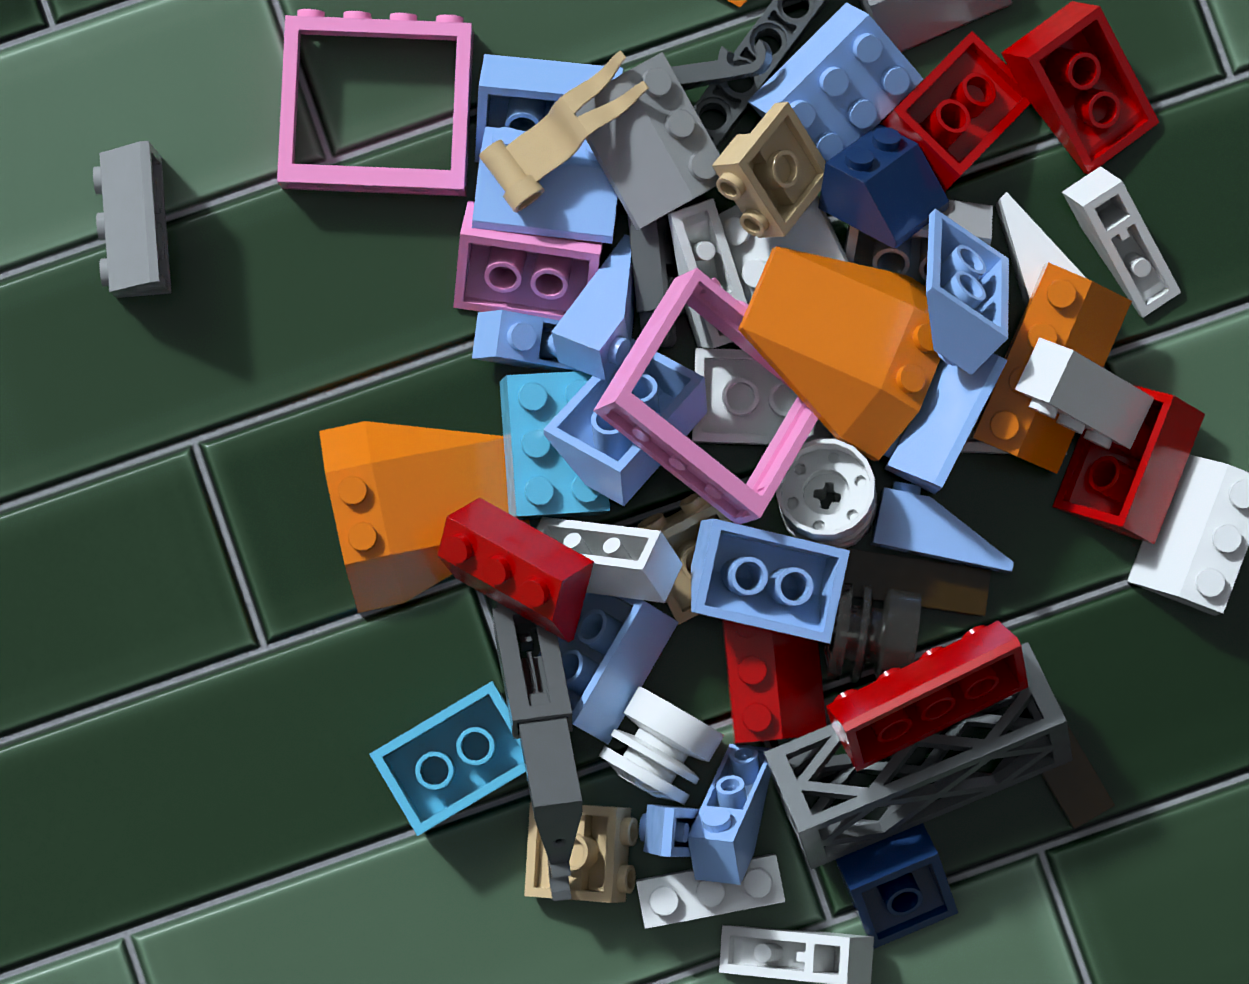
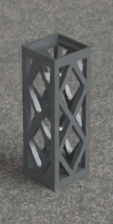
(1026, 752)

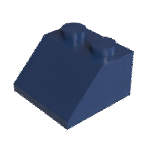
(882, 186)
(897, 885)

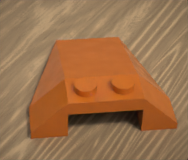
(845, 343)
(393, 499)

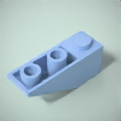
(517, 340)
(730, 816)

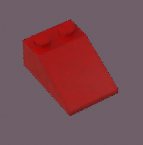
(1081, 84)
(960, 108)

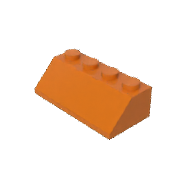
(1065, 312)

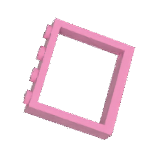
(375, 179)
(672, 448)

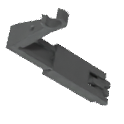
(652, 245)
(542, 721)

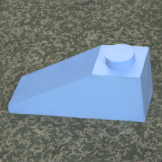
(599, 323)
(927, 529)
(666, 829)

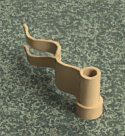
(555, 137)

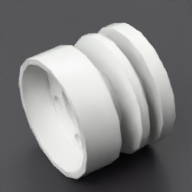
(821, 469)
(661, 746)

